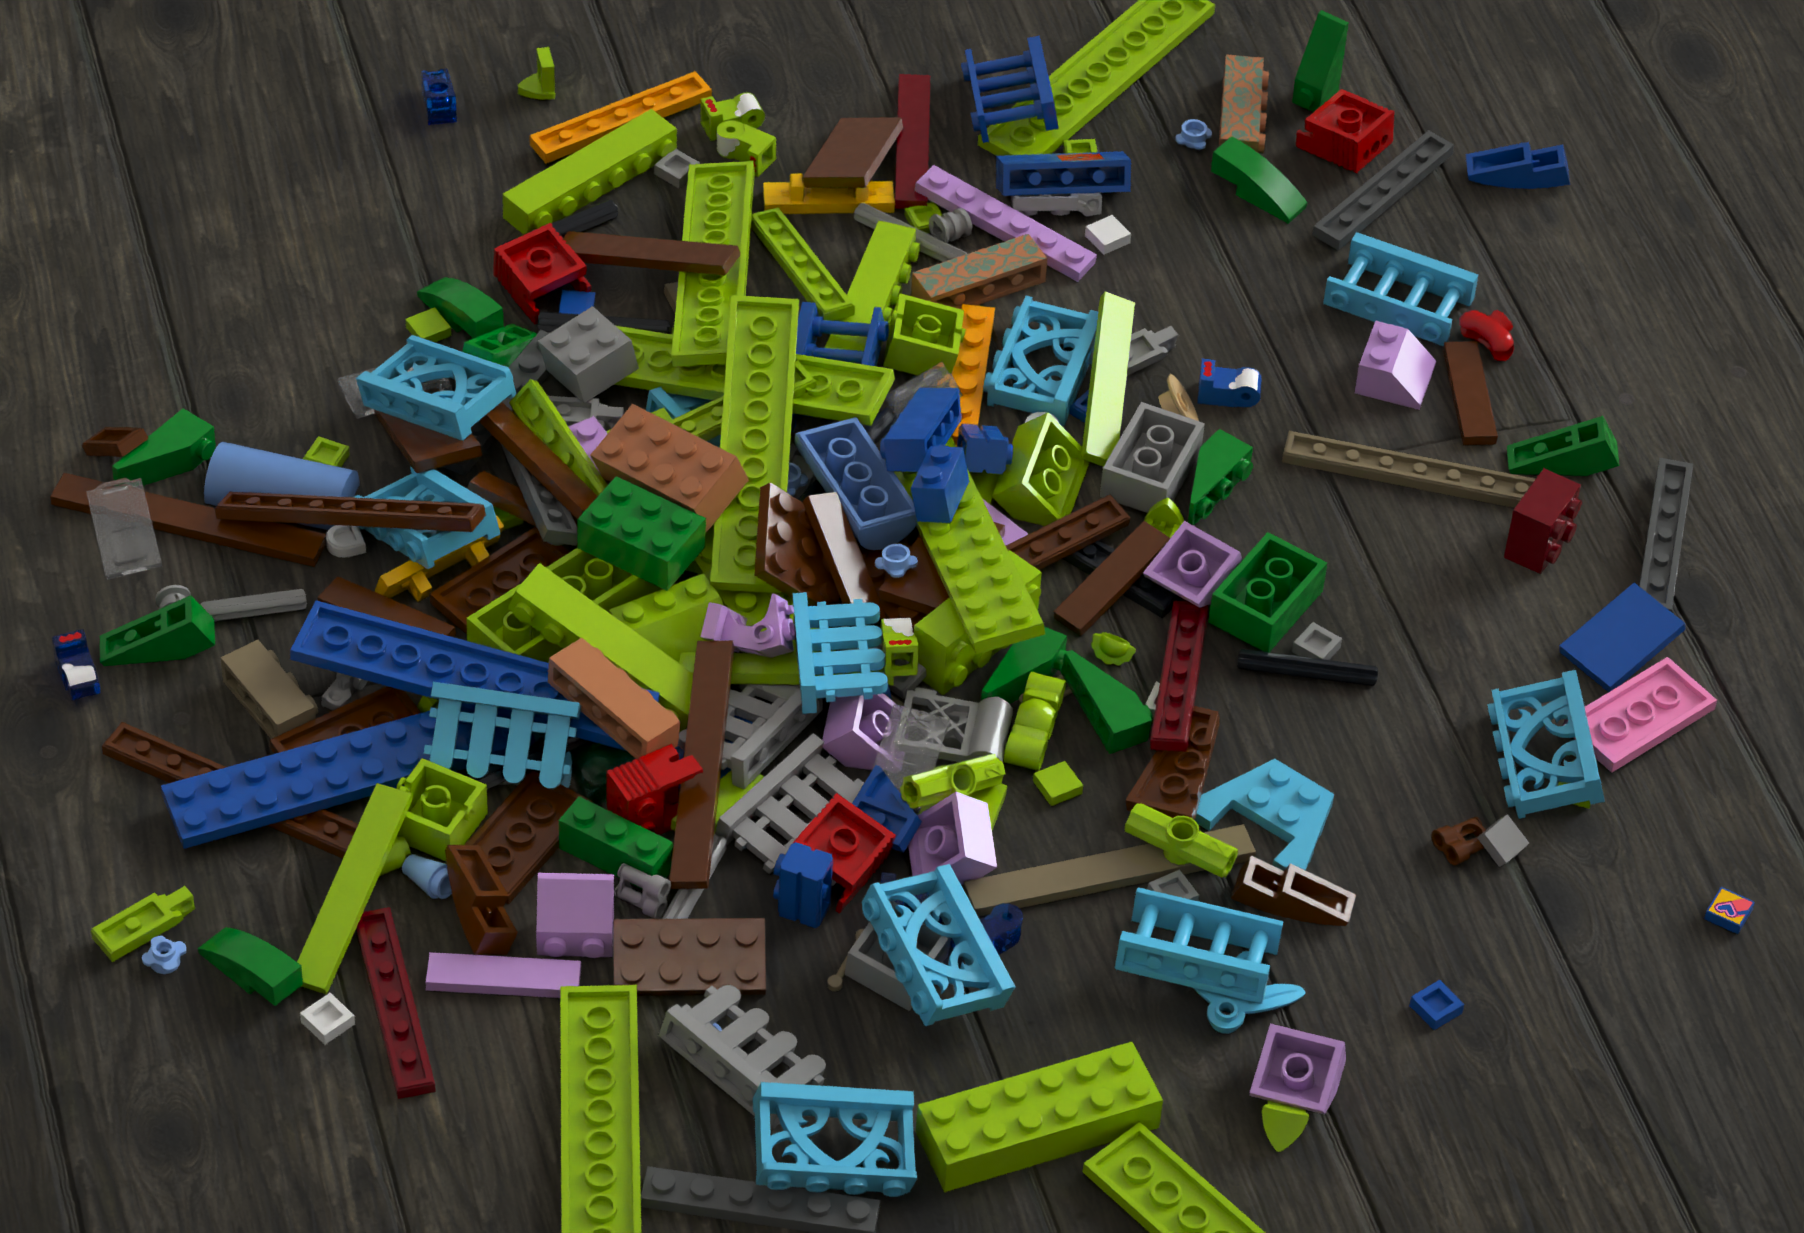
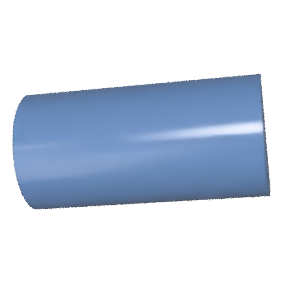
(852, 466)
(260, 471)

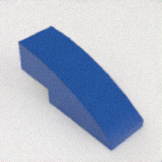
(1519, 167)

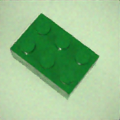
(641, 533)
(1267, 592)

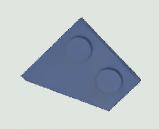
(885, 804)

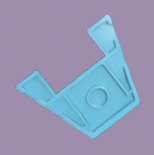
(1278, 802)

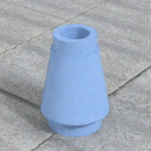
(428, 875)

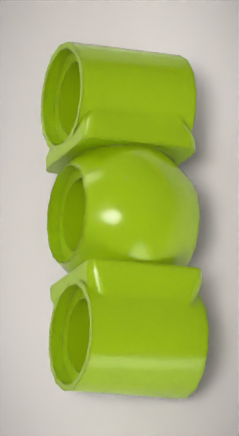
(1034, 721)

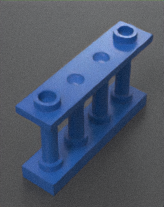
(1039, 91)
(813, 326)

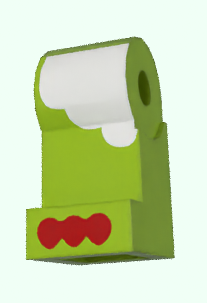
(742, 108)
(746, 144)
(899, 643)

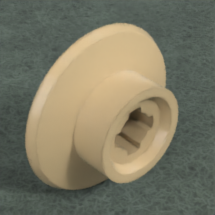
(1177, 399)

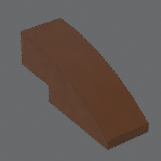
(1292, 893)
(479, 900)

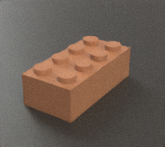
(670, 463)

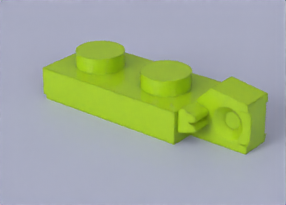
(142, 922)

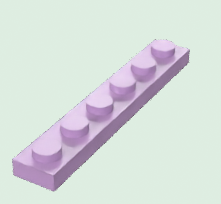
(1004, 221)

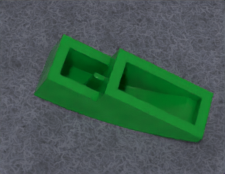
(1257, 180)
(463, 306)
(253, 964)

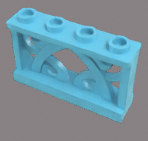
(478, 387)
(1054, 396)
(431, 487)
(1580, 774)
(917, 970)
(823, 1172)

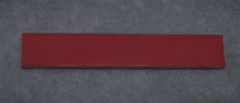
(913, 140)
(1179, 677)
(394, 1004)

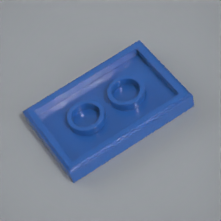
(1622, 637)

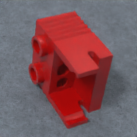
(1347, 131)
(537, 266)
(648, 786)
(854, 841)

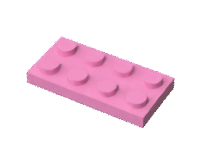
(1645, 713)

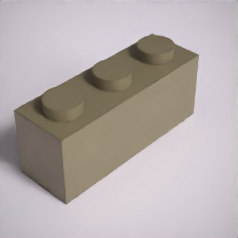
(266, 689)

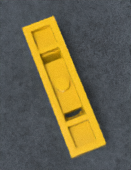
(796, 199)
(415, 576)

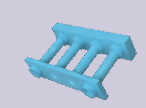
(1408, 268)
(1194, 966)

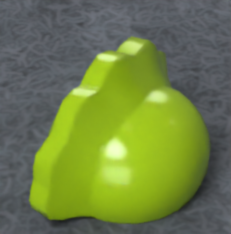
(1112, 648)

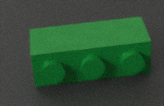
(612, 840)

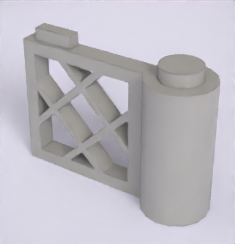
(984, 728)

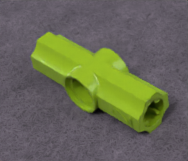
(945, 780)
(1181, 840)

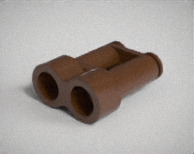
(1452, 843)

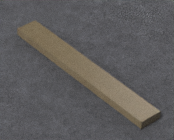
(1405, 469)
(1089, 874)

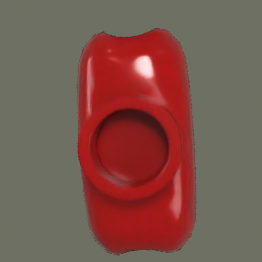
(1490, 331)

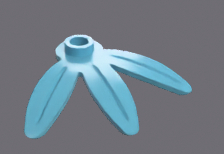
(1275, 997)

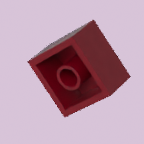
(1543, 521)

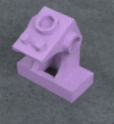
(726, 625)

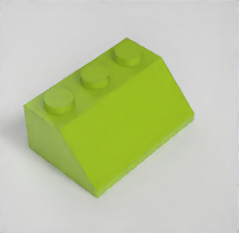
(1043, 473)
(671, 617)

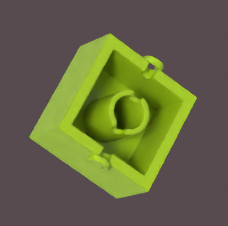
(923, 335)
(443, 808)

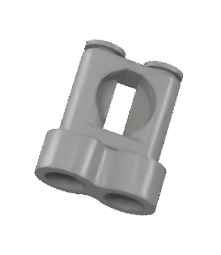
(654, 891)

